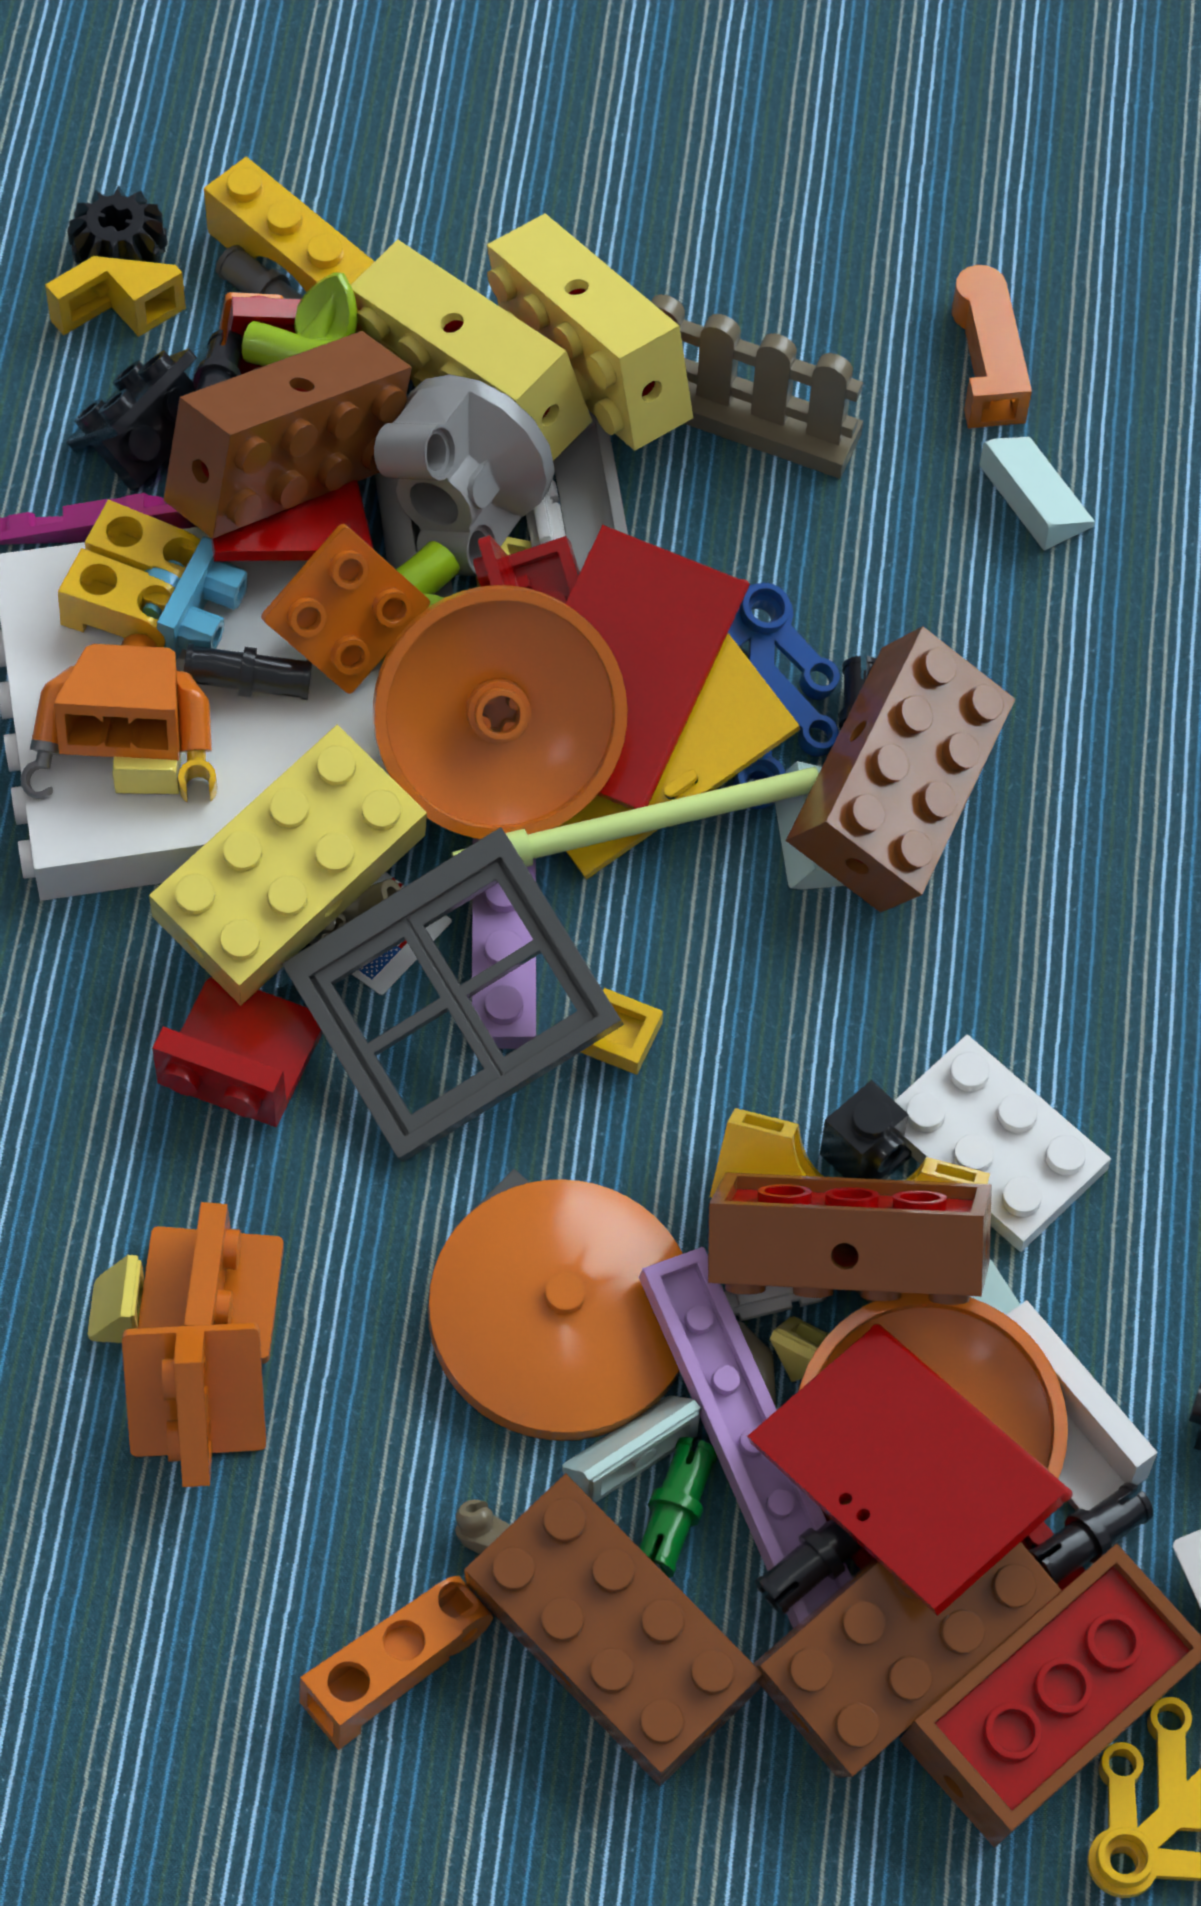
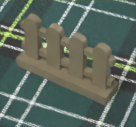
(764, 411)

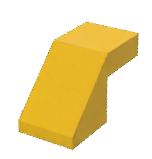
(137, 291)

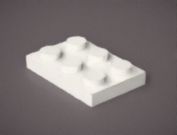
(990, 1121)

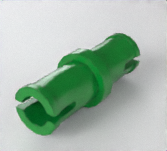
(677, 1503)

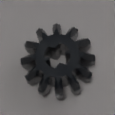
(117, 228)

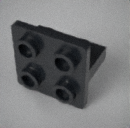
(139, 420)

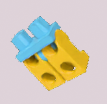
(148, 582)

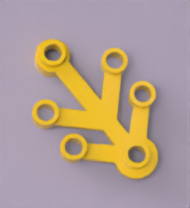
(1177, 1811)

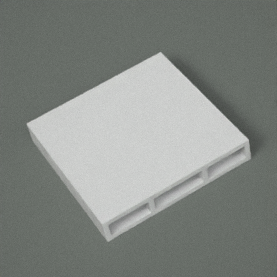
(107, 840)

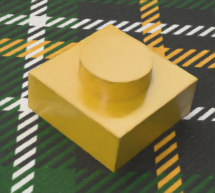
(632, 1041)

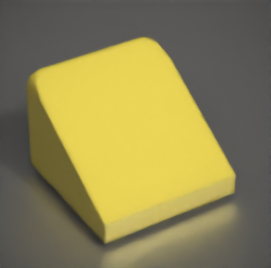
(146, 775)
(116, 1300)

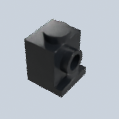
(866, 1135)

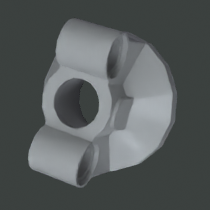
(464, 464)

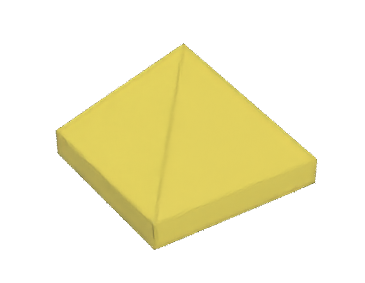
(796, 1344)

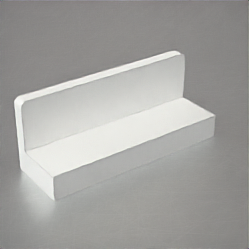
(1101, 1440)

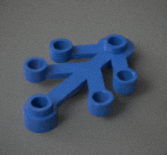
(762, 643)

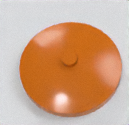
(500, 711)
(547, 1310)
(979, 1356)

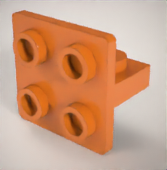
(345, 608)
(212, 1276)
(194, 1394)

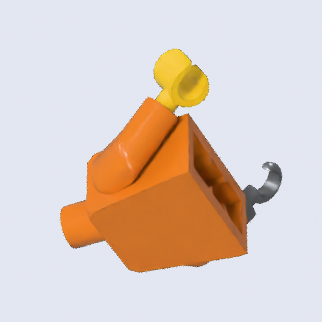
(124, 705)

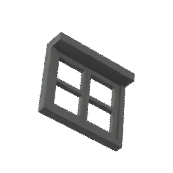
(406, 918)

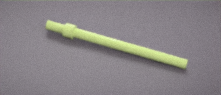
(660, 815)

